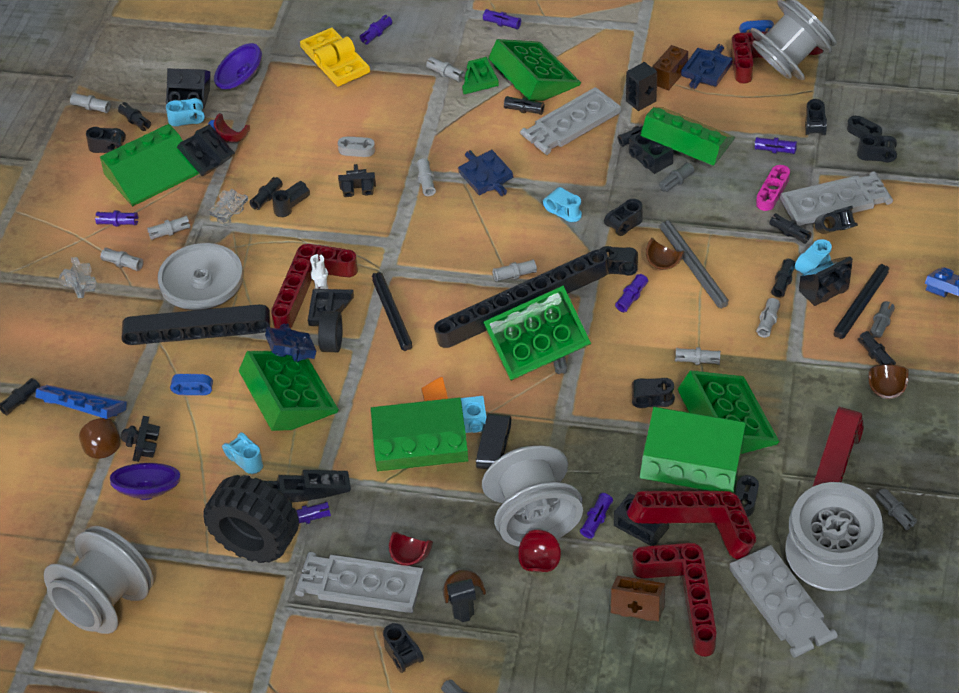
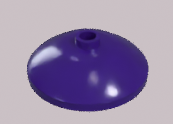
(238, 66)
(145, 480)

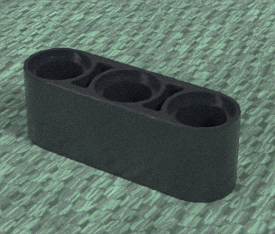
(493, 439)

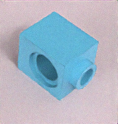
(473, 413)

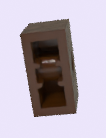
(670, 66)
(638, 598)

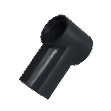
(285, 199)
(461, 598)

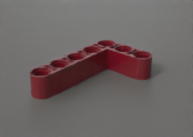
(743, 53)
(298, 278)
(845, 431)
(698, 507)
(689, 562)

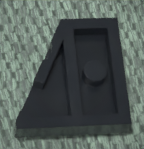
(328, 301)

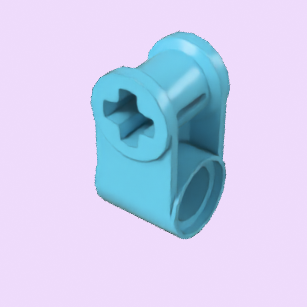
(183, 112)
(563, 204)
(814, 256)
(244, 454)

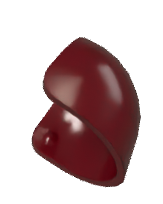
(227, 133)
(408, 550)
(539, 551)

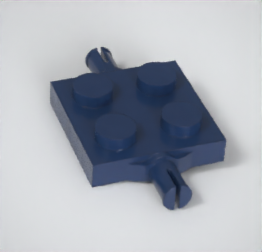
(707, 66)
(485, 172)
(286, 341)

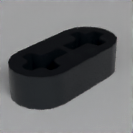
(858, 126)
(750, 496)

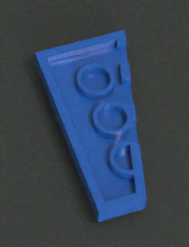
(84, 402)

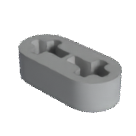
(356, 146)

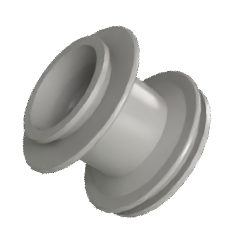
(792, 39)
(532, 493)
(836, 517)
(103, 574)

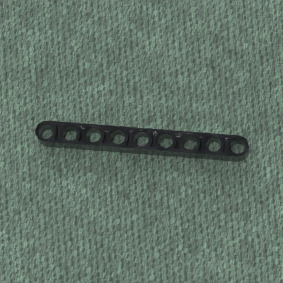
(571, 275)

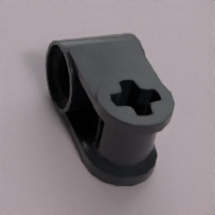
(815, 117)
(103, 139)
(875, 147)
(625, 216)
(839, 220)
(622, 260)
(651, 393)
(402, 651)

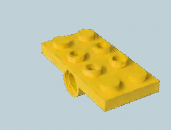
(335, 56)

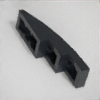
(312, 484)

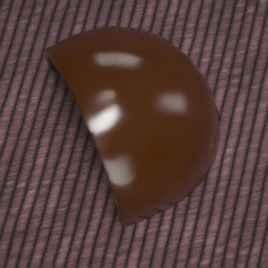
(661, 256)
(888, 380)
(99, 438)
(461, 575)

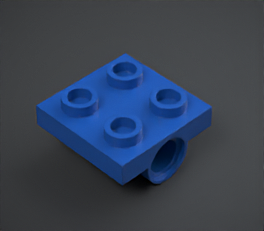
(942, 282)

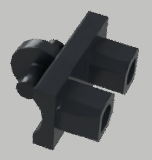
(357, 179)
(142, 447)

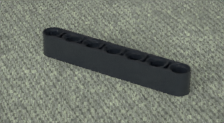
(195, 324)

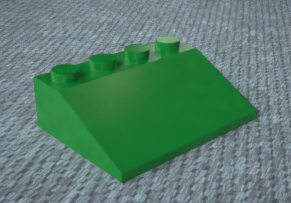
(532, 69)
(686, 135)
(147, 165)
(537, 333)
(286, 390)
(731, 399)
(419, 434)
(693, 450)

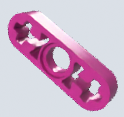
(772, 180)

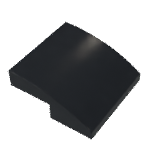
(205, 150)

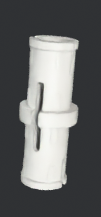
(319, 272)

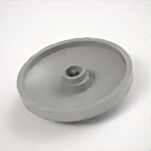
(200, 276)

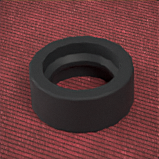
(330, 331)

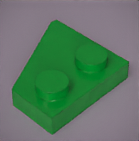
(479, 76)

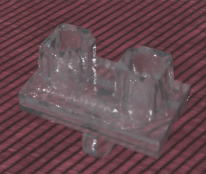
(228, 205)
(78, 278)

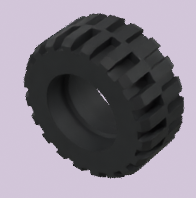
(251, 518)

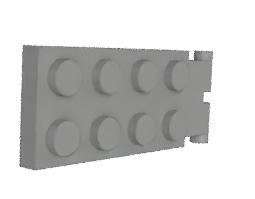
(571, 120)
(814, 201)
(361, 582)
(782, 600)

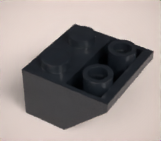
(187, 84)
(826, 280)

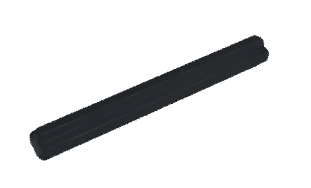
(861, 301)
(392, 311)

